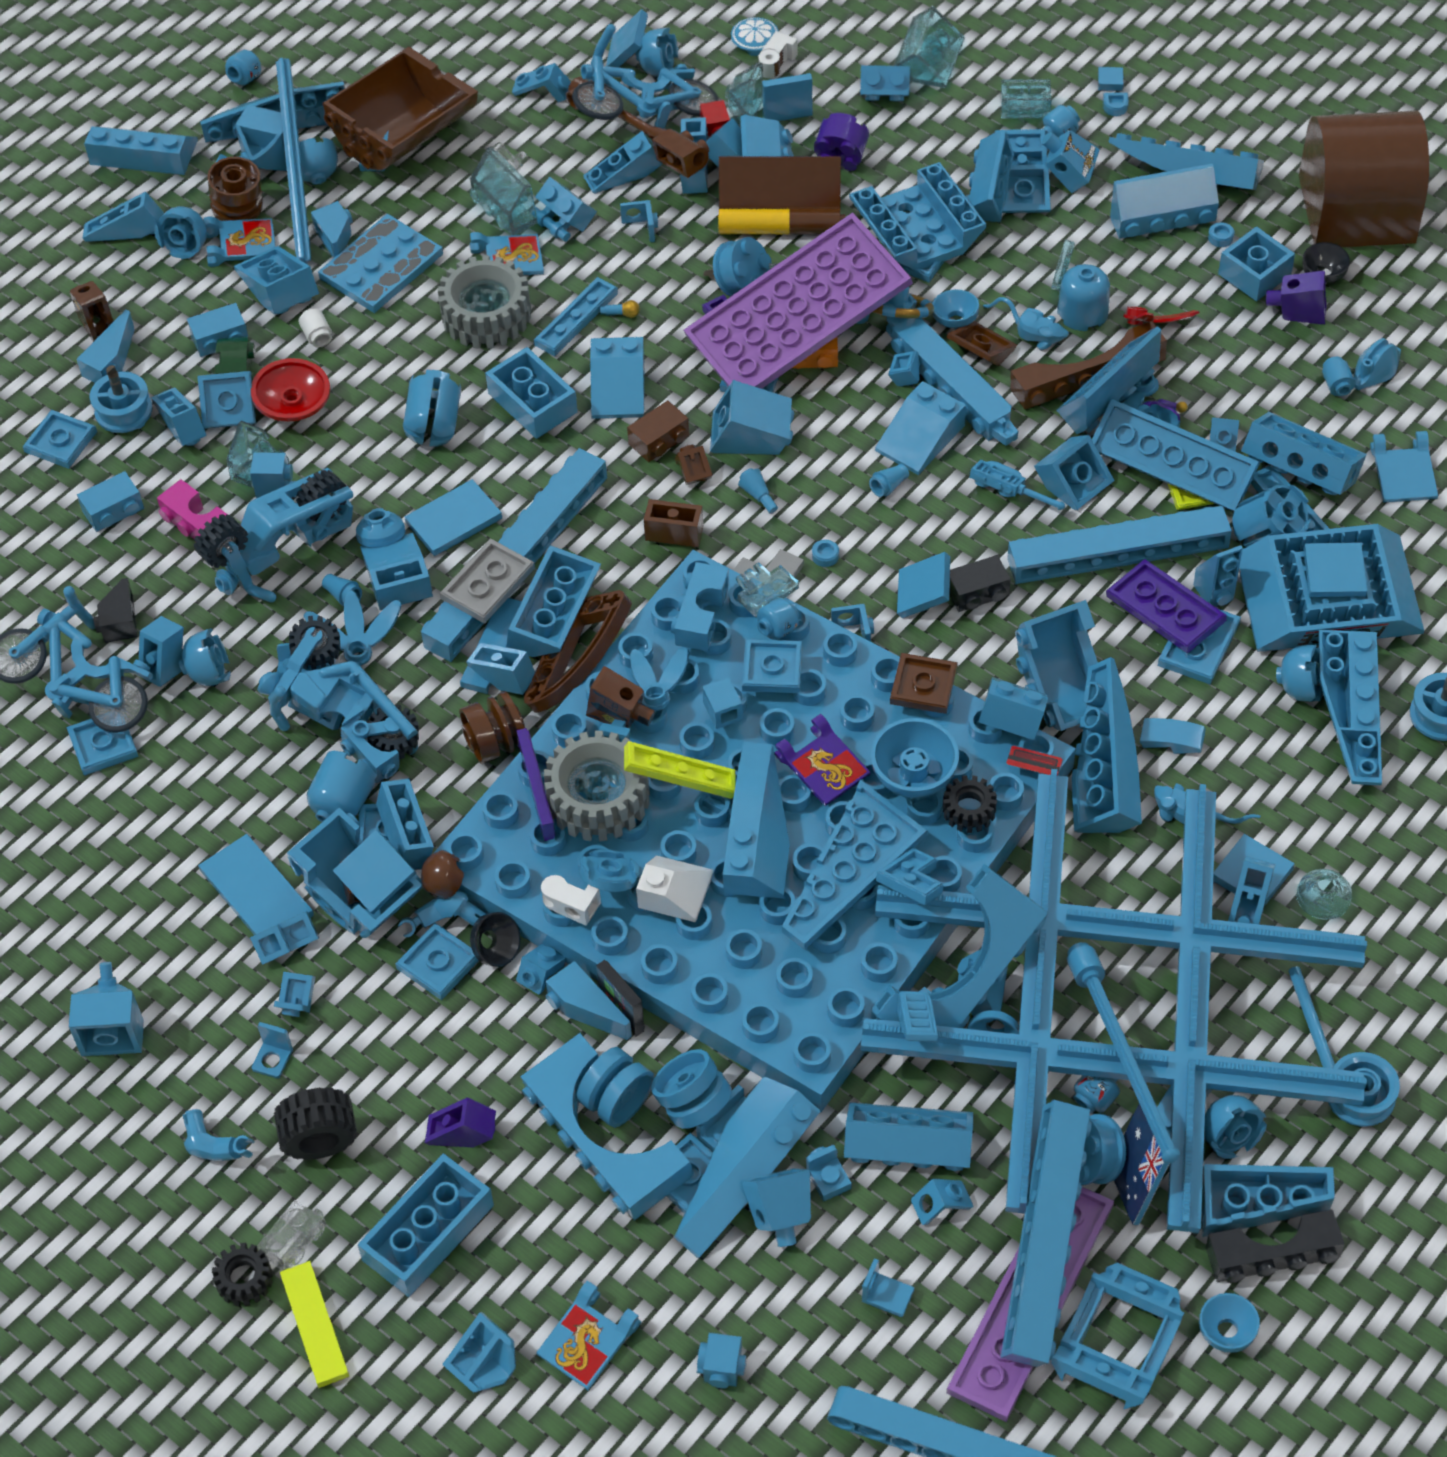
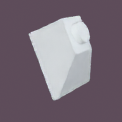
(673, 888)

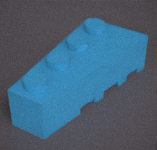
(1262, 1194)

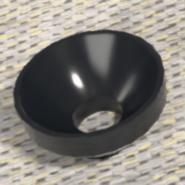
(1326, 256)
(504, 935)

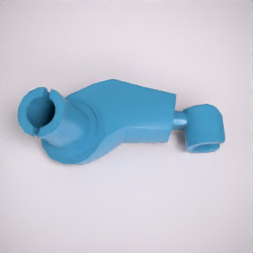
(443, 908)
(208, 1147)

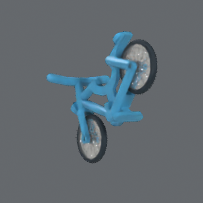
(602, 99)
(114, 703)

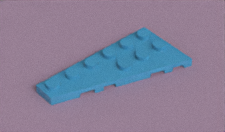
(861, 845)

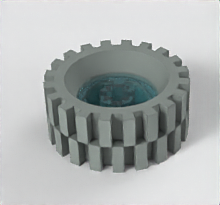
(498, 288)
(589, 768)

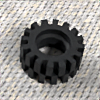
(974, 790)
(247, 1290)

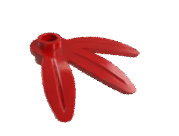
(1138, 315)

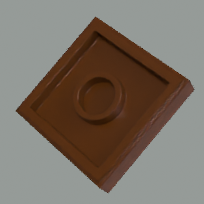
(923, 683)

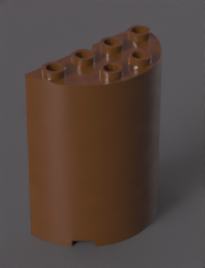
(398, 96)

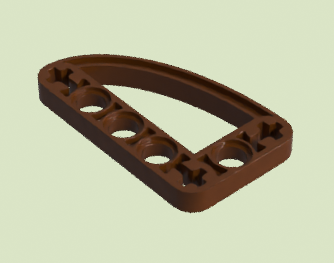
(548, 683)

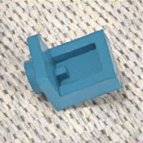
(539, 966)
(295, 993)

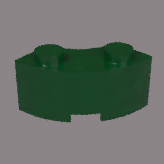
(235, 355)

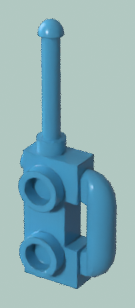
(1007, 481)

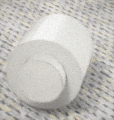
(315, 327)

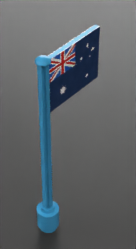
(1146, 1137)

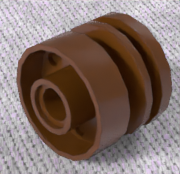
(235, 189)
(488, 729)

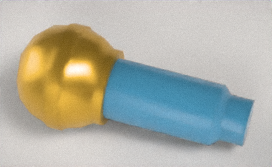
(629, 309)

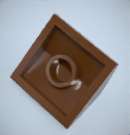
(983, 342)

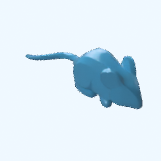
(1034, 326)
(1172, 805)

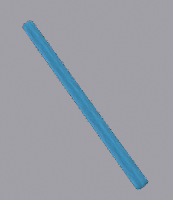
(293, 160)

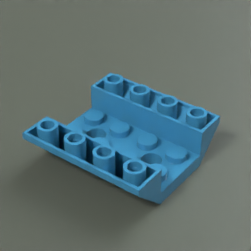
(936, 212)

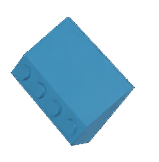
(1112, 382)

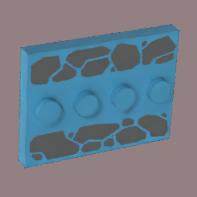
(380, 263)

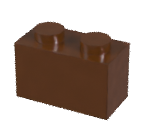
(658, 431)
(673, 523)

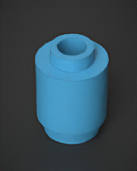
(1338, 376)

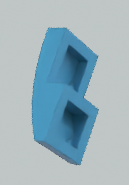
(1177, 734)
(284, 937)

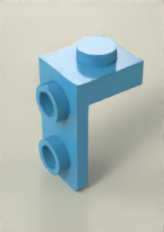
(548, 76)

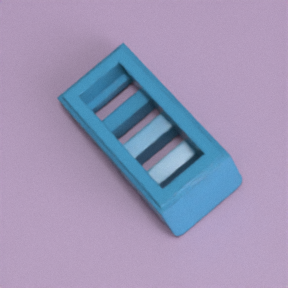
(917, 1016)

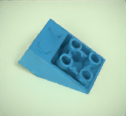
(397, 572)

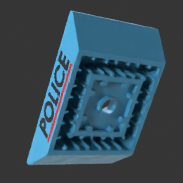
(1279, 597)

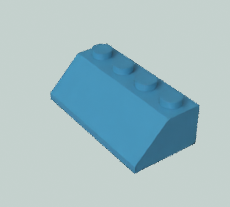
(139, 150)
(1164, 201)
(552, 603)
(908, 1136)

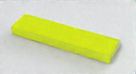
(679, 770)
(314, 1324)

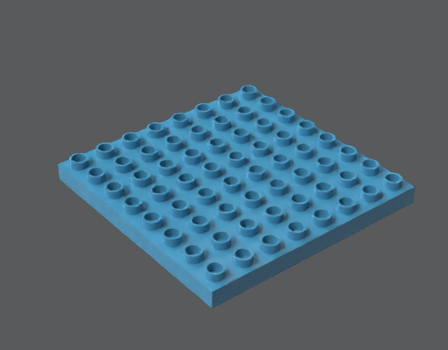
(733, 970)

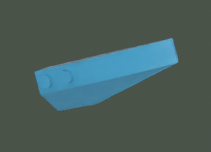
(1107, 769)
(757, 828)
(749, 1147)

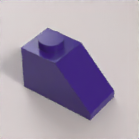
(461, 1125)

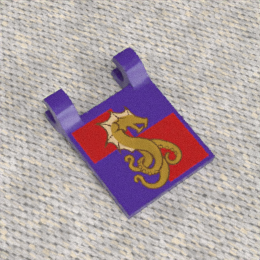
(823, 764)

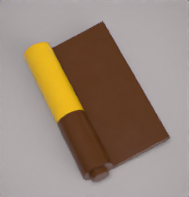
(779, 194)

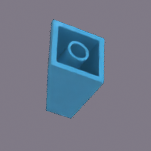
(751, 421)

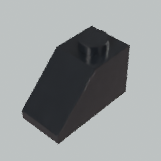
(117, 614)

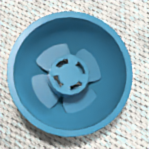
(914, 757)

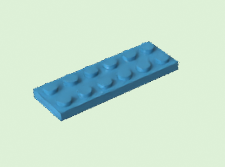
(1174, 455)

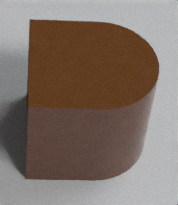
(1365, 177)

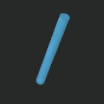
(1311, 1017)

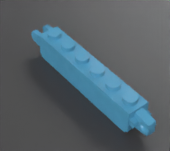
(955, 377)

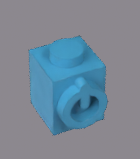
(721, 1360)

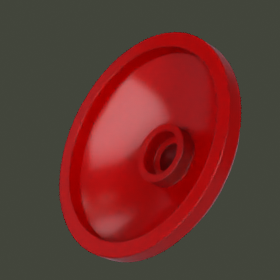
(290, 389)

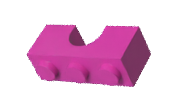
(181, 507)

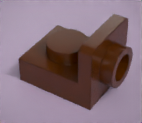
(693, 464)

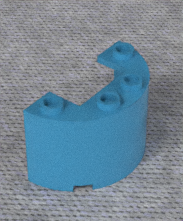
(1056, 661)
(318, 857)

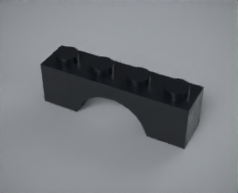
(1238, 1256)

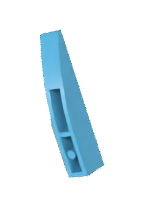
(307, 103)
(1229, 169)
(1352, 696)

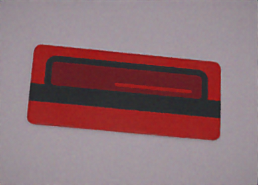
(1033, 760)

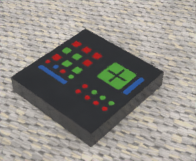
(621, 996)

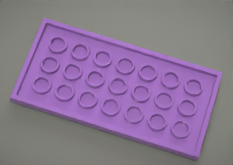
(798, 305)

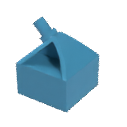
(262, 138)
(106, 1018)

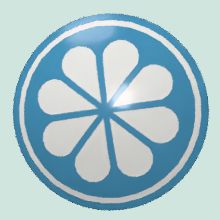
(753, 34)

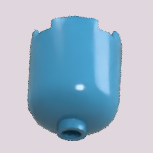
(1084, 297)
(340, 785)

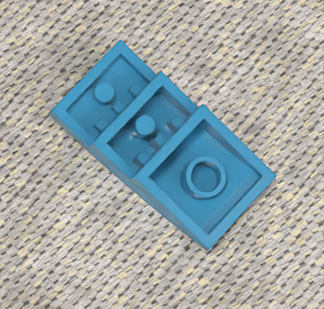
(1029, 176)

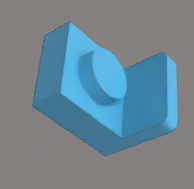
(827, 1172)

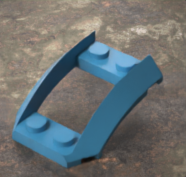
(1106, 1372)

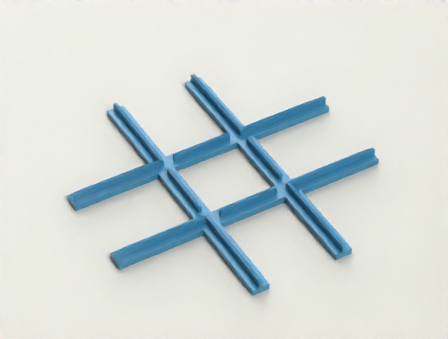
(1188, 1065)

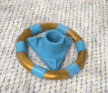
(904, 306)

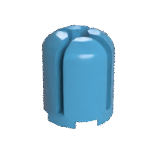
(445, 406)
(1271, 513)

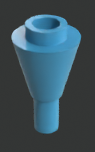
(754, 484)

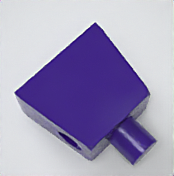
(1301, 297)

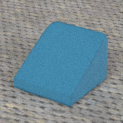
(905, 368)

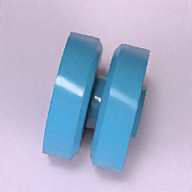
(615, 1087)
(691, 1089)

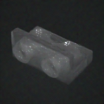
(292, 1235)

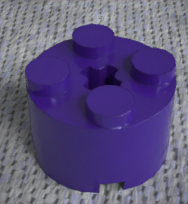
(842, 137)

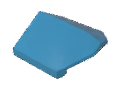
(482, 1356)

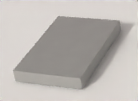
(487, 580)

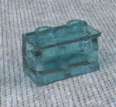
(1025, 98)

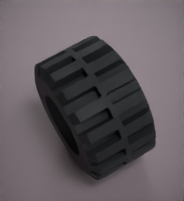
(315, 1123)

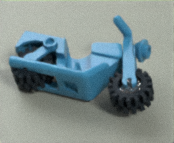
(251, 547)
(341, 690)

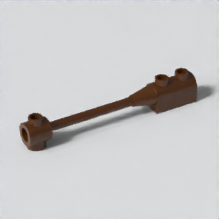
(670, 147)

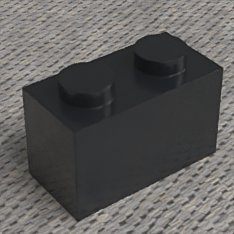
(979, 583)

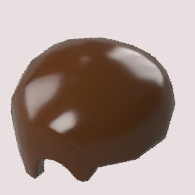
(441, 874)

